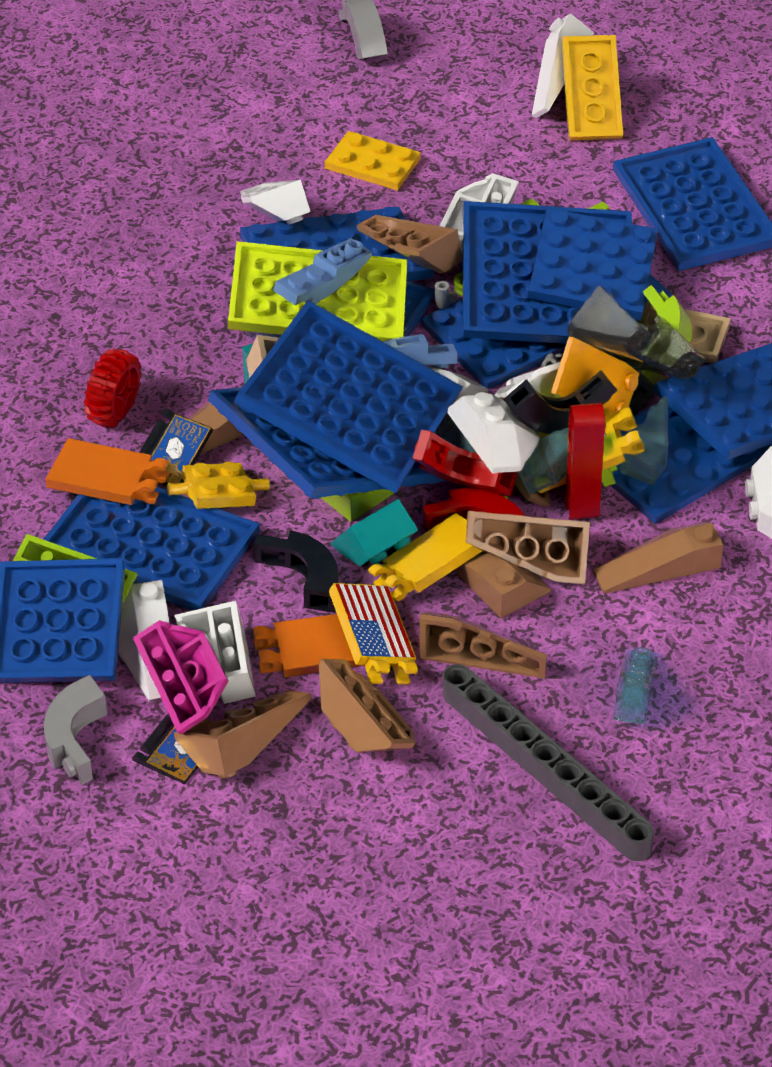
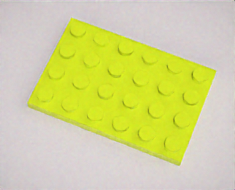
(368, 300)

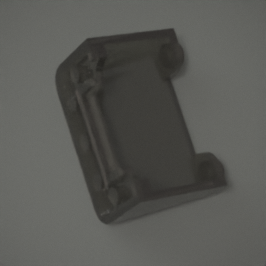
(649, 349)

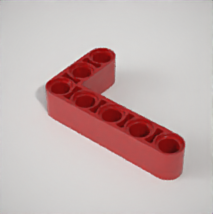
(584, 461)

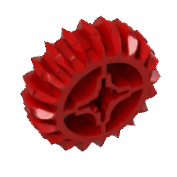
(112, 387)

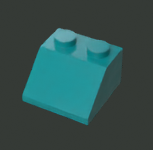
(376, 534)

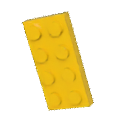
(592, 87)

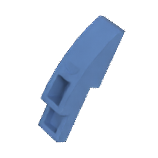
(326, 274)
(417, 348)

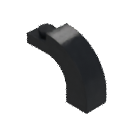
(552, 414)
(308, 558)

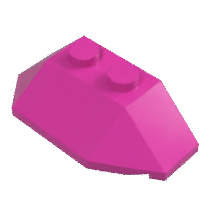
(182, 671)

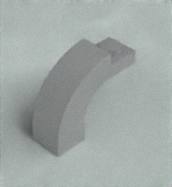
(365, 27)
(66, 716)

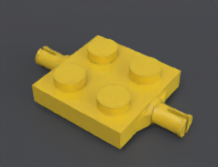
(218, 485)

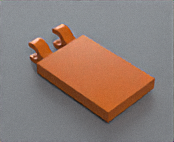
(107, 472)
(301, 645)

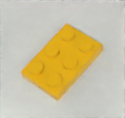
(372, 160)

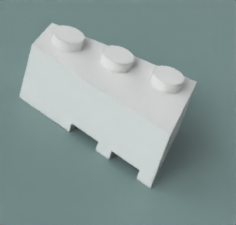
(228, 639)

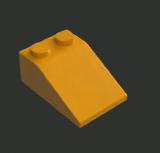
(582, 362)

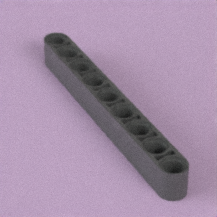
(548, 763)

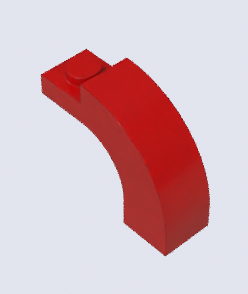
(459, 465)
(465, 500)

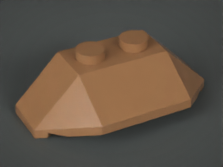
(361, 710)

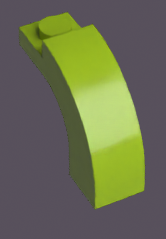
(674, 313)

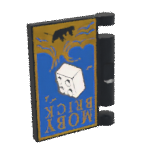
(177, 442)
(166, 754)

